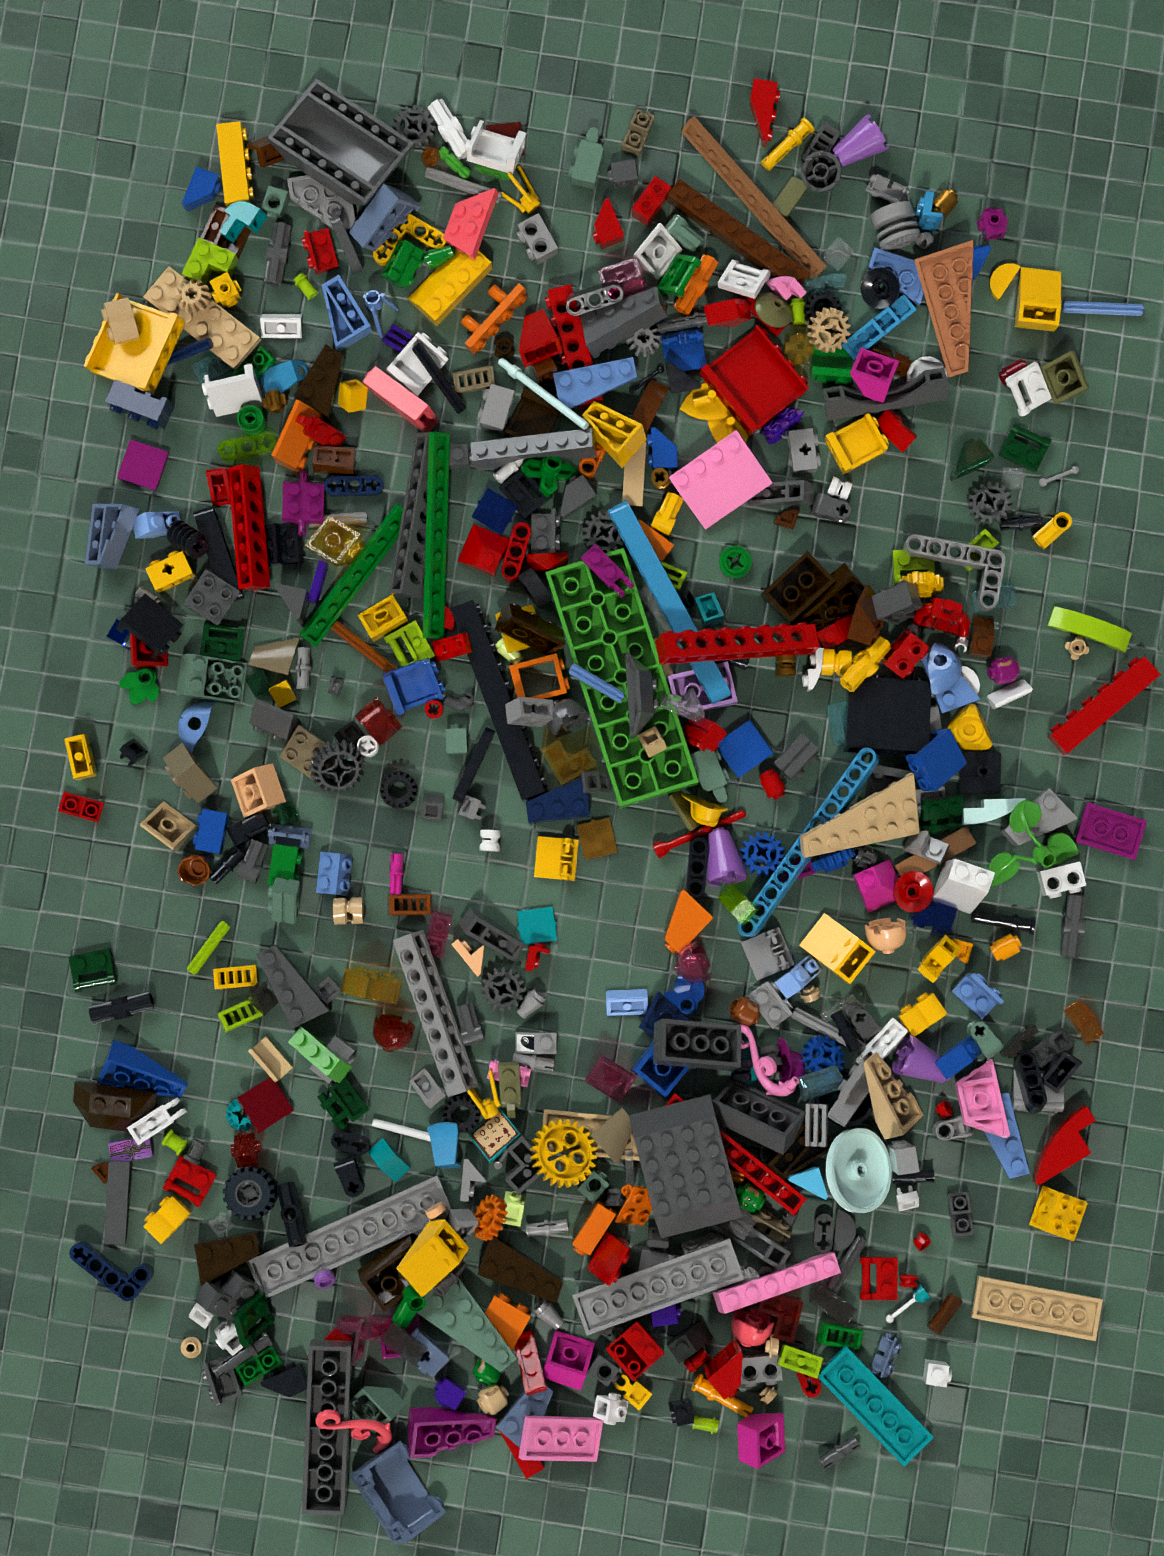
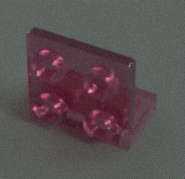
(350, 1324)

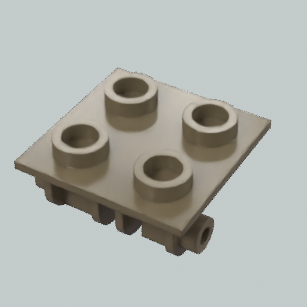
(301, 749)

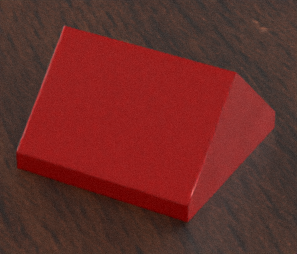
(142, 655)

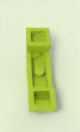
(1090, 628)

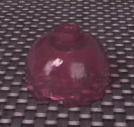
(692, 963)

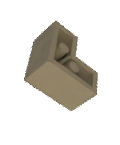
(189, 774)

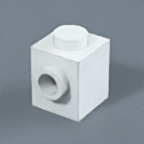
(936, 1373)

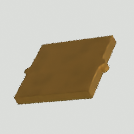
(597, 838)

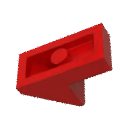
(835, 633)

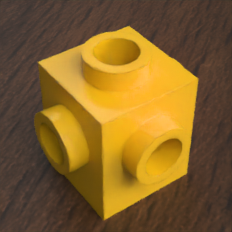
(225, 290)

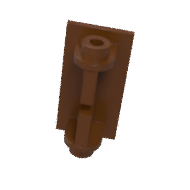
(904, 362)

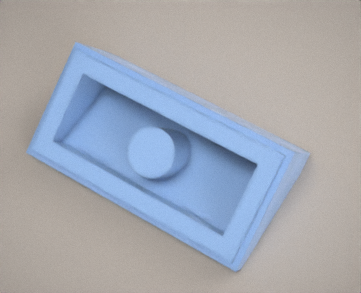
(626, 1002)

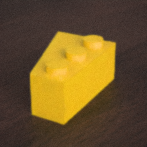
(615, 432)

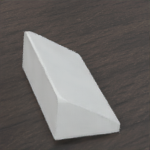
(281, 325)
(1009, 693)

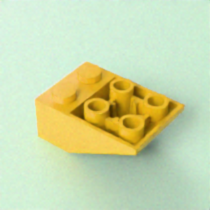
(1038, 299)
(837, 948)
(432, 1256)

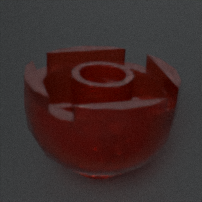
(391, 1032)

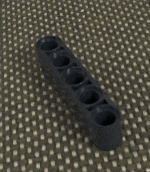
(217, 551)

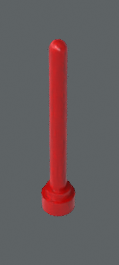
(662, 848)

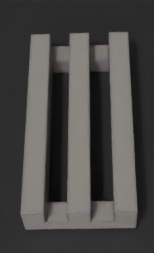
(808, 1117)

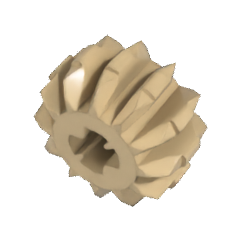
(199, 301)

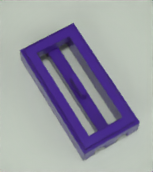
(390, 334)
(318, 582)

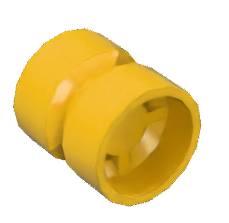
(836, 662)

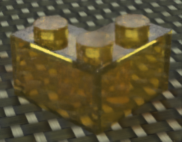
(565, 767)
(371, 985)

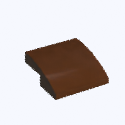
(212, 234)

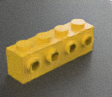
(234, 162)

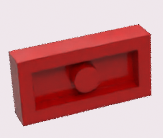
(451, 647)

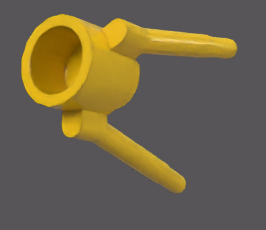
(529, 201)
(487, 1106)

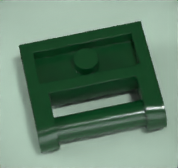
(1021, 453)
(222, 647)
(90, 963)
(248, 1315)

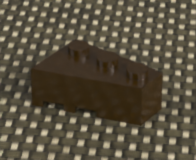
(322, 382)
(798, 1154)
(225, 1253)

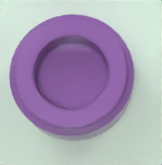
(324, 1279)

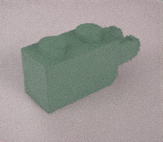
(588, 161)
(710, 774)

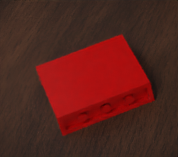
(754, 380)

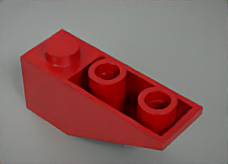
(761, 103)

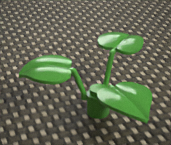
(1059, 847)

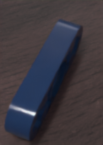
(339, 491)

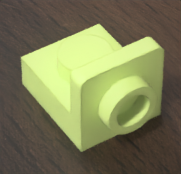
(515, 1207)

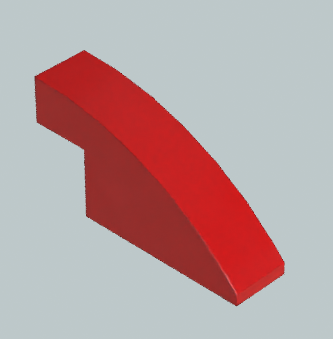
(1063, 1146)

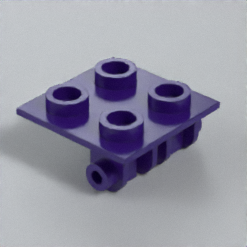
(787, 419)

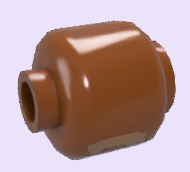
(744, 1011)

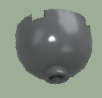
(821, 171)
(565, 716)

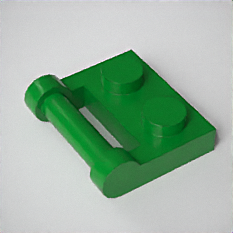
(678, 275)

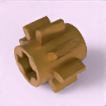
(274, 401)

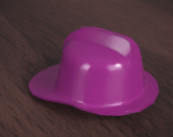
(792, 1062)

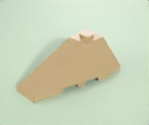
(892, 1106)

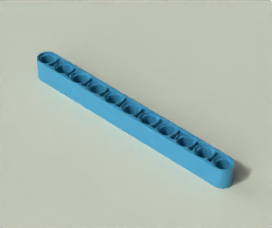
(665, 594)
(821, 815)

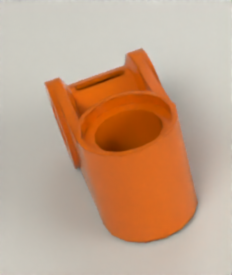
(594, 462)

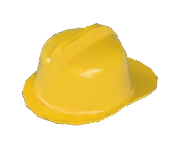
(703, 811)

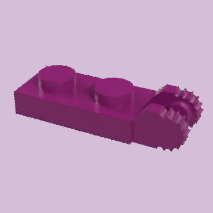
(605, 569)

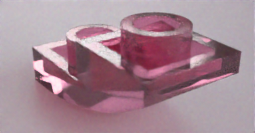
(438, 933)

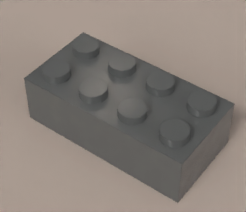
(697, 1044)

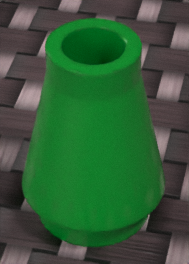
(438, 256)

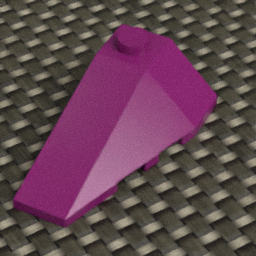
(442, 1429)

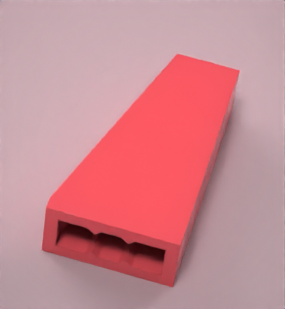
(401, 400)

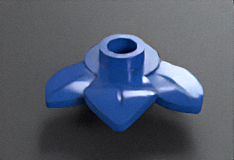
(686, 992)

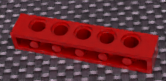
(557, 298)
(248, 527)

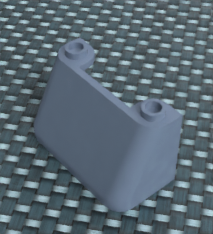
(397, 1494)

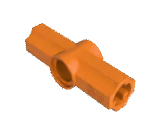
(696, 285)

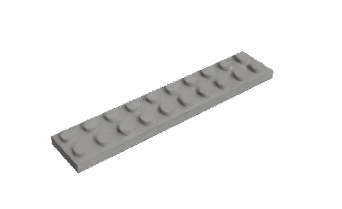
(345, 1238)

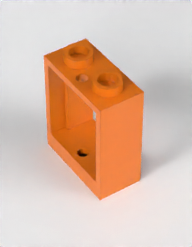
(559, 665)

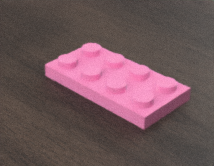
(560, 1438)

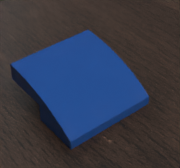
(744, 748)

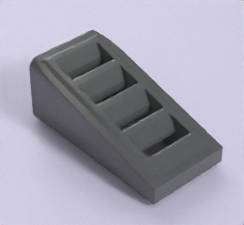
(829, 130)

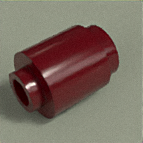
(1011, 369)

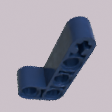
(107, 1267)

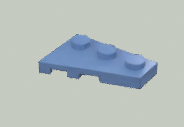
(903, 269)
(955, 696)

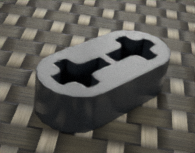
(352, 1137)

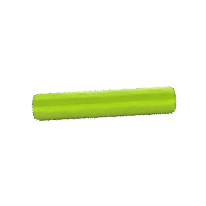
(208, 947)

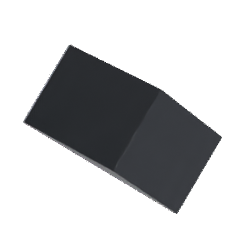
(679, 380)
(1060, 1070)

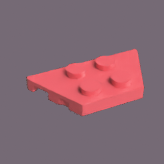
(470, 222)

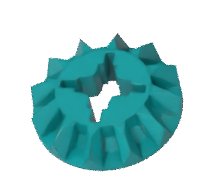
(234, 1120)

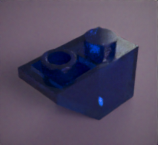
(937, 916)

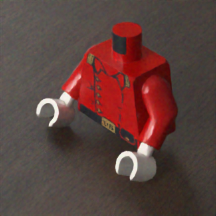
(943, 617)

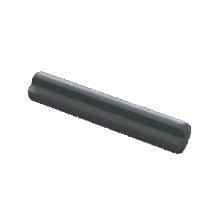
(847, 1263)

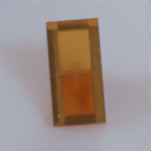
(1084, 1022)

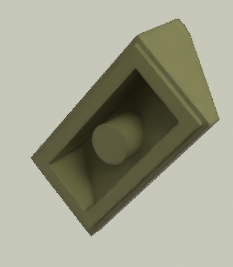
(790, 196)
(683, 810)

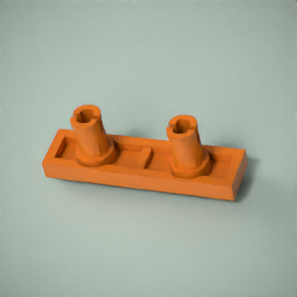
(492, 324)

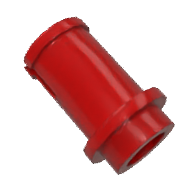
(696, 1360)

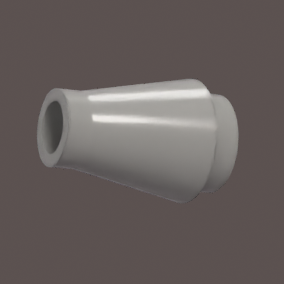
(532, 1002)
(547, 1313)

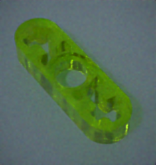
(233, 454)

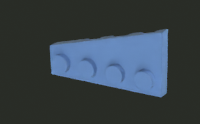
(585, 383)
(1010, 1149)

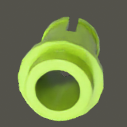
(306, 287)
(798, 311)
(705, 1424)

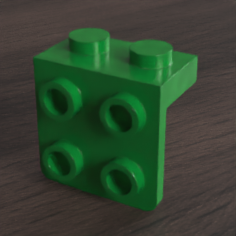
(831, 366)

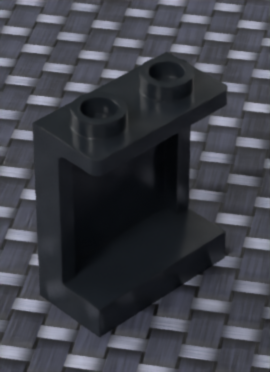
(151, 625)

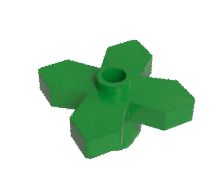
(549, 470)

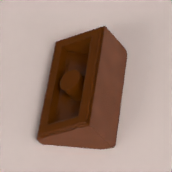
(944, 1313)

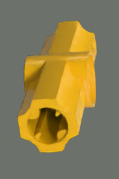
(865, 664)

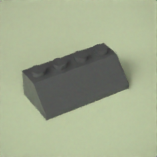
(758, 1116)

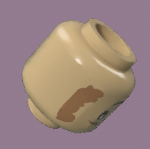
(493, 1399)

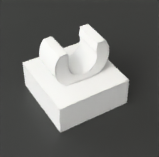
(907, 1200)

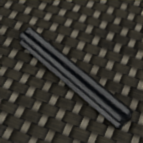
(439, 378)

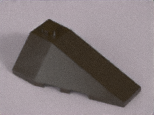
(835, 600)

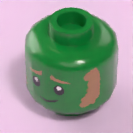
(750, 1197)
(485, 1373)

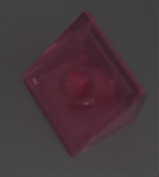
(610, 1078)

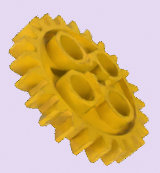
(555, 1135)

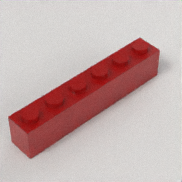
(1103, 705)

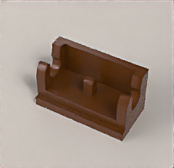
(334, 460)

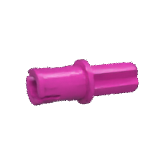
(396, 873)

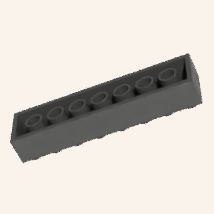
(327, 1449)

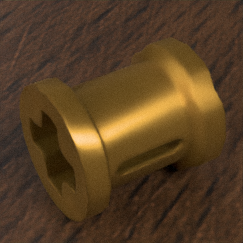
(659, 484)

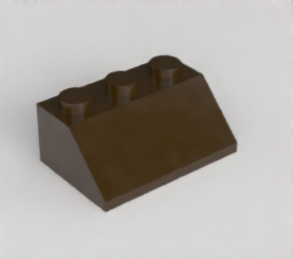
(797, 587)
(530, 629)
(383, 1278)

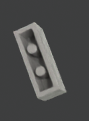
(903, 1157)

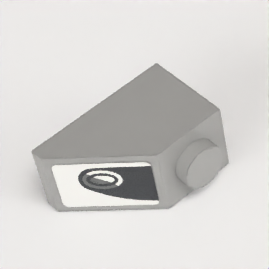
(536, 1042)

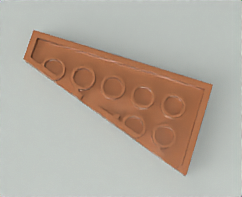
(948, 293)

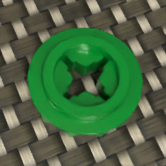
(744, 560)

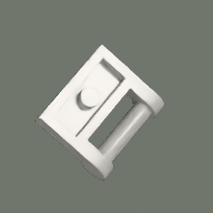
(743, 279)
(1034, 387)

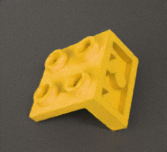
(1058, 1213)

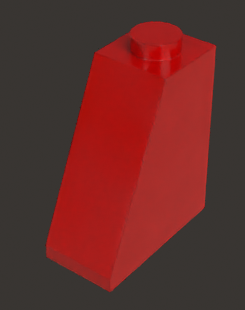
(538, 339)

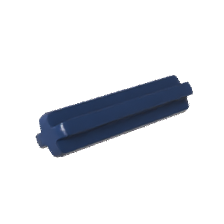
(190, 350)

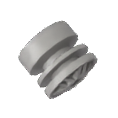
(895, 225)

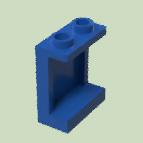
(413, 685)
(937, 761)

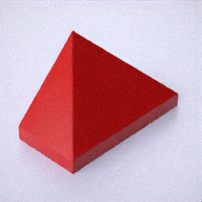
(546, 561)

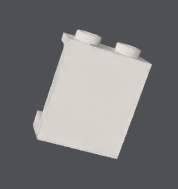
(494, 149)
(409, 370)
(233, 393)

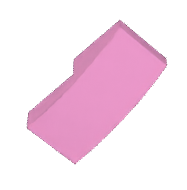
(785, 287)

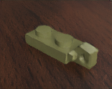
(510, 1086)

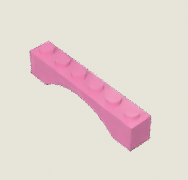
(776, 1283)

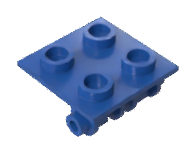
(684, 349)

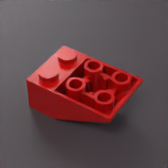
(608, 1257)

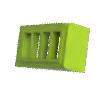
(221, 1015)

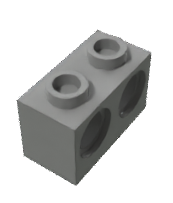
(541, 237)
(529, 711)
(759, 1362)

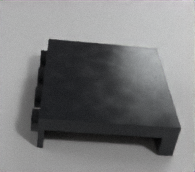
(888, 716)

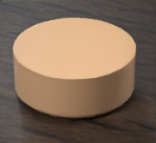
(435, 1210)

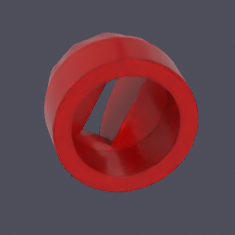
(944, 1109)
(922, 1241)

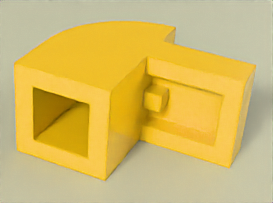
(938, 958)

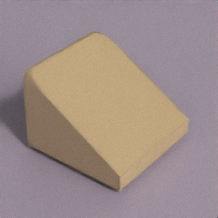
(652, 741)

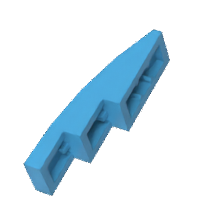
(879, 326)

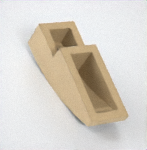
(634, 478)

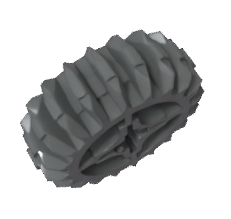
(322, 765)

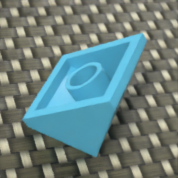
(811, 1180)

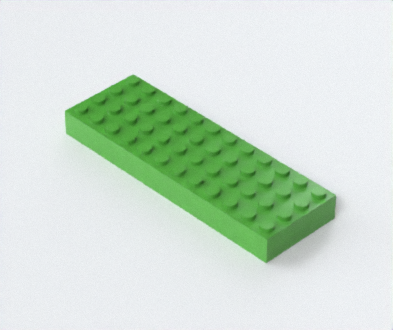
(598, 635)

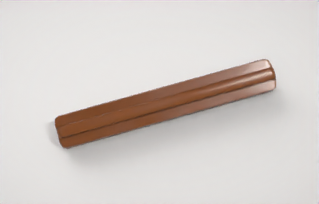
(362, 647)

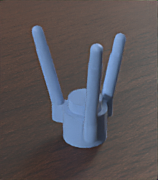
(374, 302)

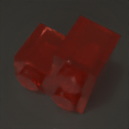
(787, 1313)

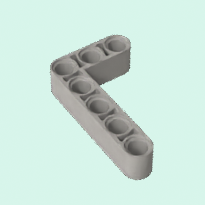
(964, 559)

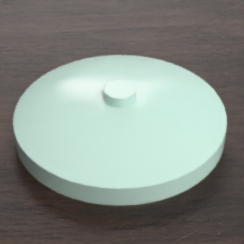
(858, 1170)

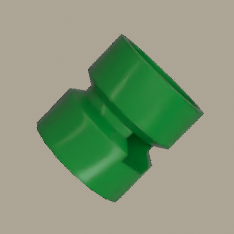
(251, 420)

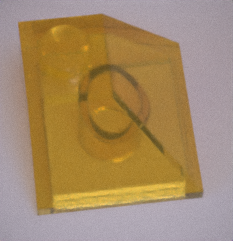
(336, 542)

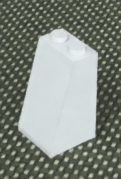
(962, 885)

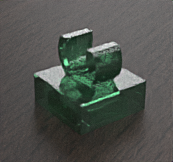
(286, 813)

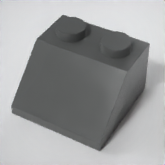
(273, 720)

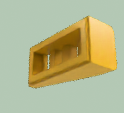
(217, 977)

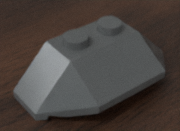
(640, 695)

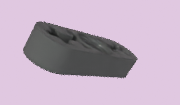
(346, 244)

